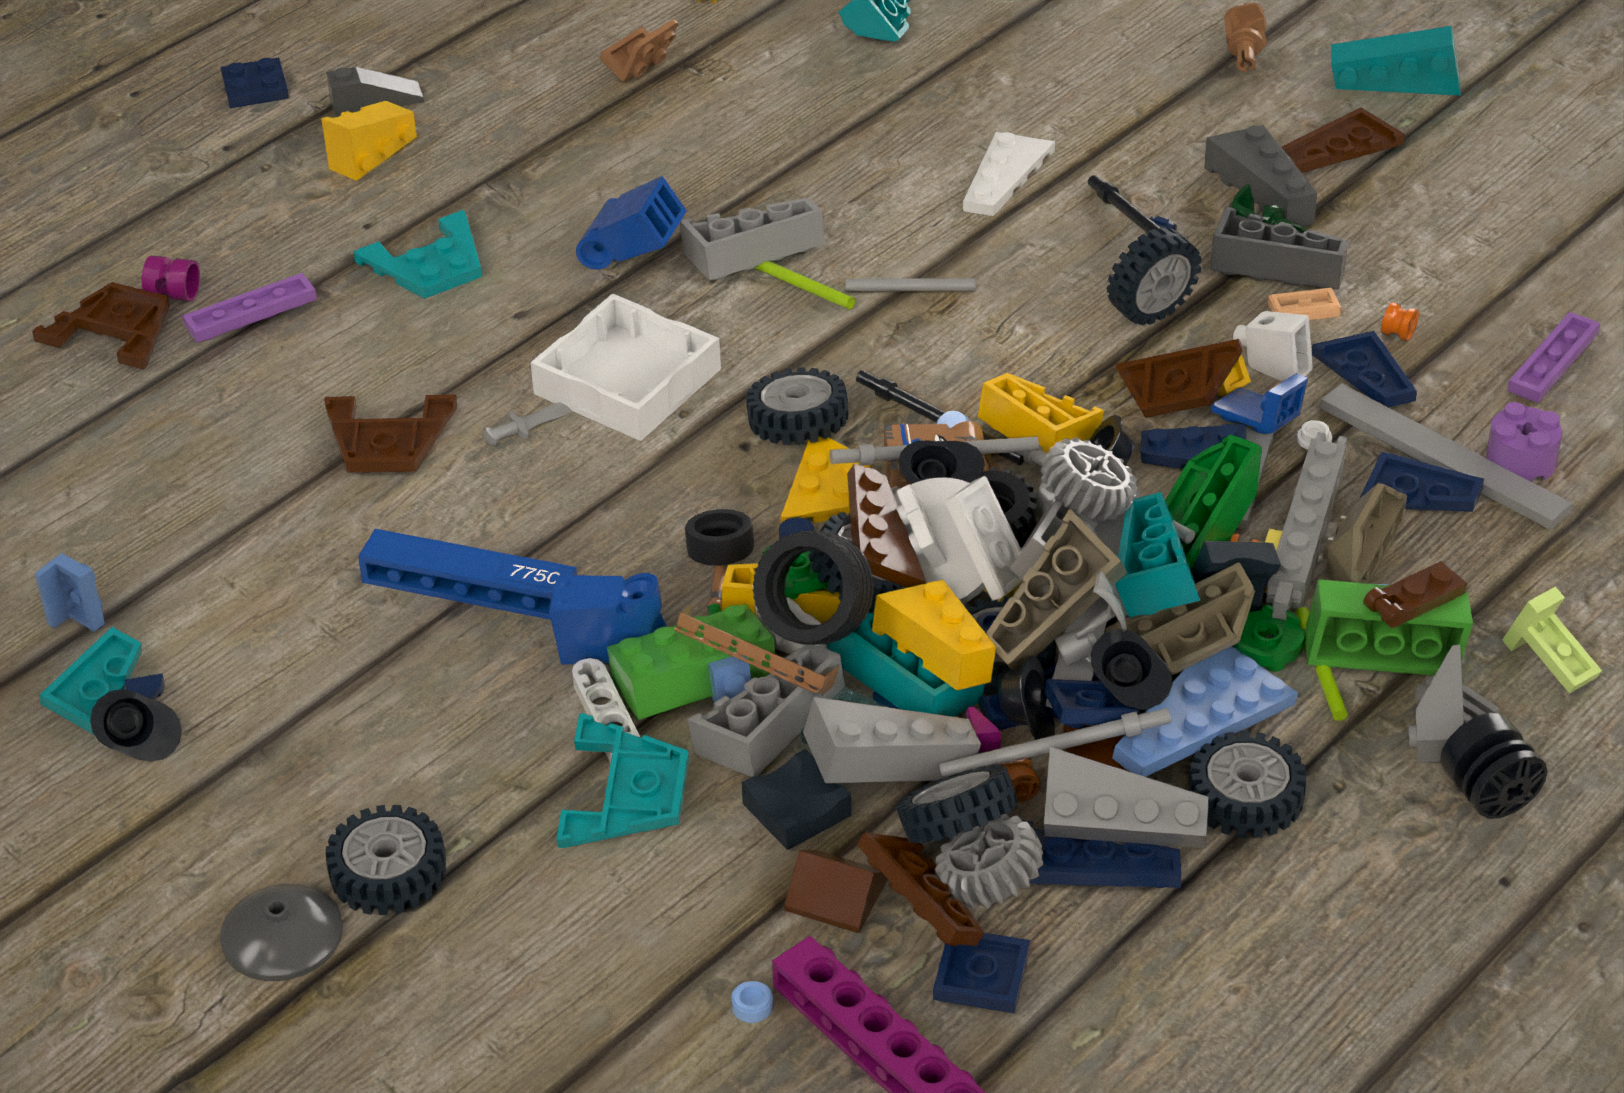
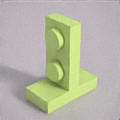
(1552, 641)

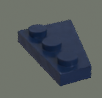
(1368, 367)
(1179, 445)
(1426, 484)

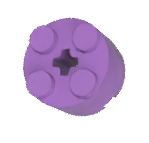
(1525, 440)

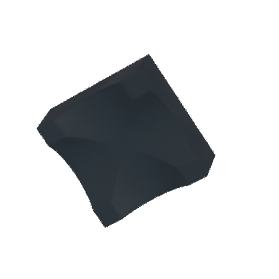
(1256, 558)
(796, 800)

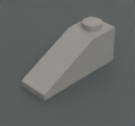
(1439, 710)

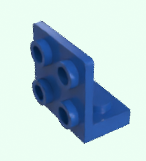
(1267, 411)

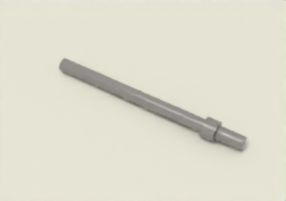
(867, 454)
(1130, 724)

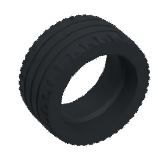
(770, 587)

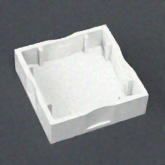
(626, 366)

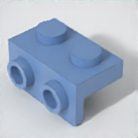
(69, 591)

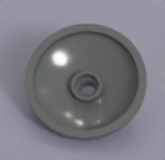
(281, 932)

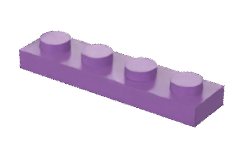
(249, 307)
(1553, 357)

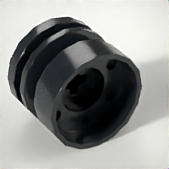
(1493, 765)

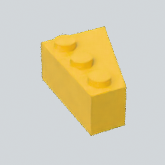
(366, 137)
(1024, 410)

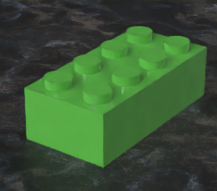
(1351, 636)
(672, 669)

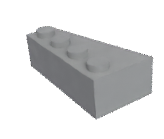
(752, 237)
(764, 717)

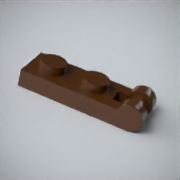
(1415, 594)

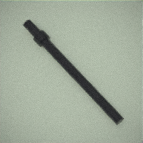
(1110, 195)
(889, 391)

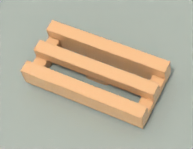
(1313, 303)

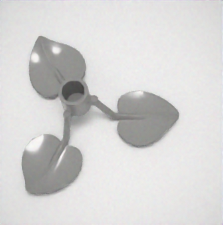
(1080, 641)

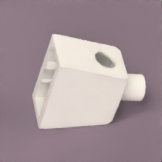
(1277, 344)

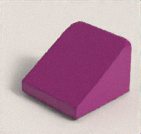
(985, 730)

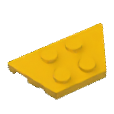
(819, 486)

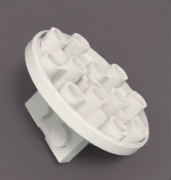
(936, 536)

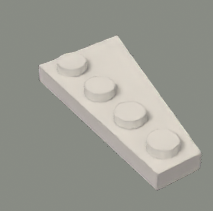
(1004, 169)

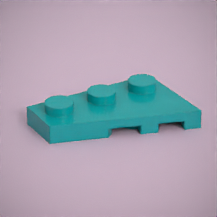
(91, 676)

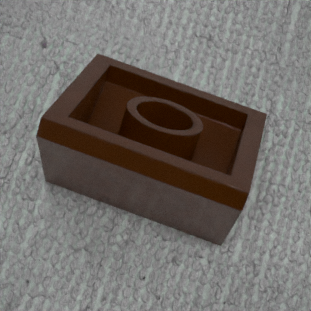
(833, 889)

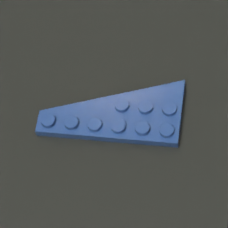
(1206, 702)

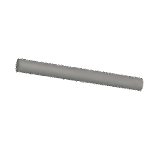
(910, 284)

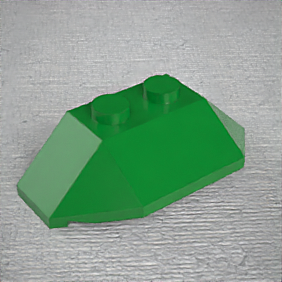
(1215, 492)

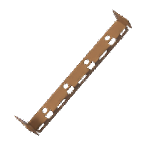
(756, 653)

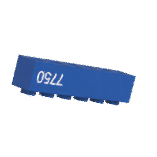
(460, 573)

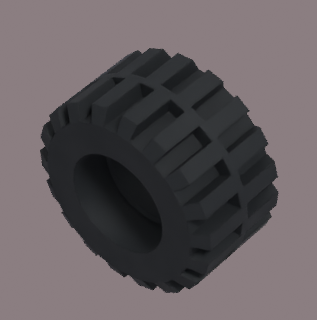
(1015, 500)

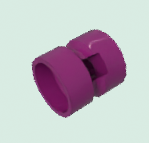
(171, 278)

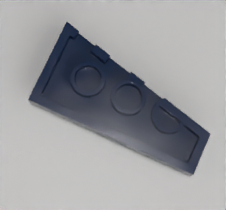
(1106, 863)

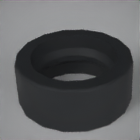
(719, 537)

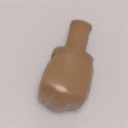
(1245, 33)

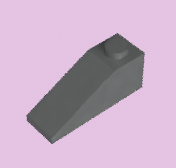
(362, 87)

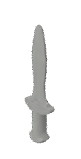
(523, 424)

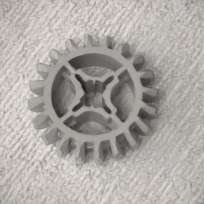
(1088, 479)
(990, 861)

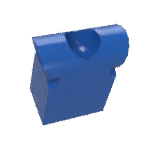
(631, 225)
(601, 612)

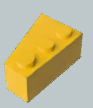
(937, 630)

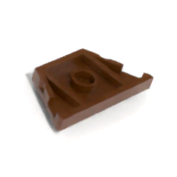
(1180, 378)

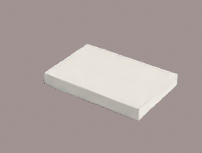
(980, 526)

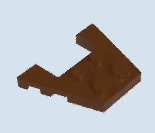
(115, 312)
(387, 442)

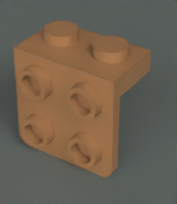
(638, 51)

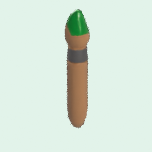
(715, 602)

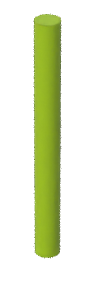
(807, 284)
(1326, 678)

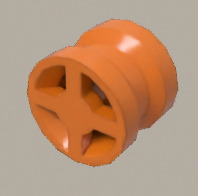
(1399, 321)

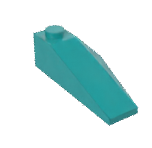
(876, 18)

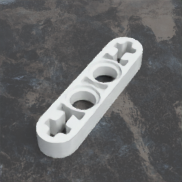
(604, 687)

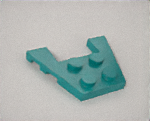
(433, 267)
(641, 789)

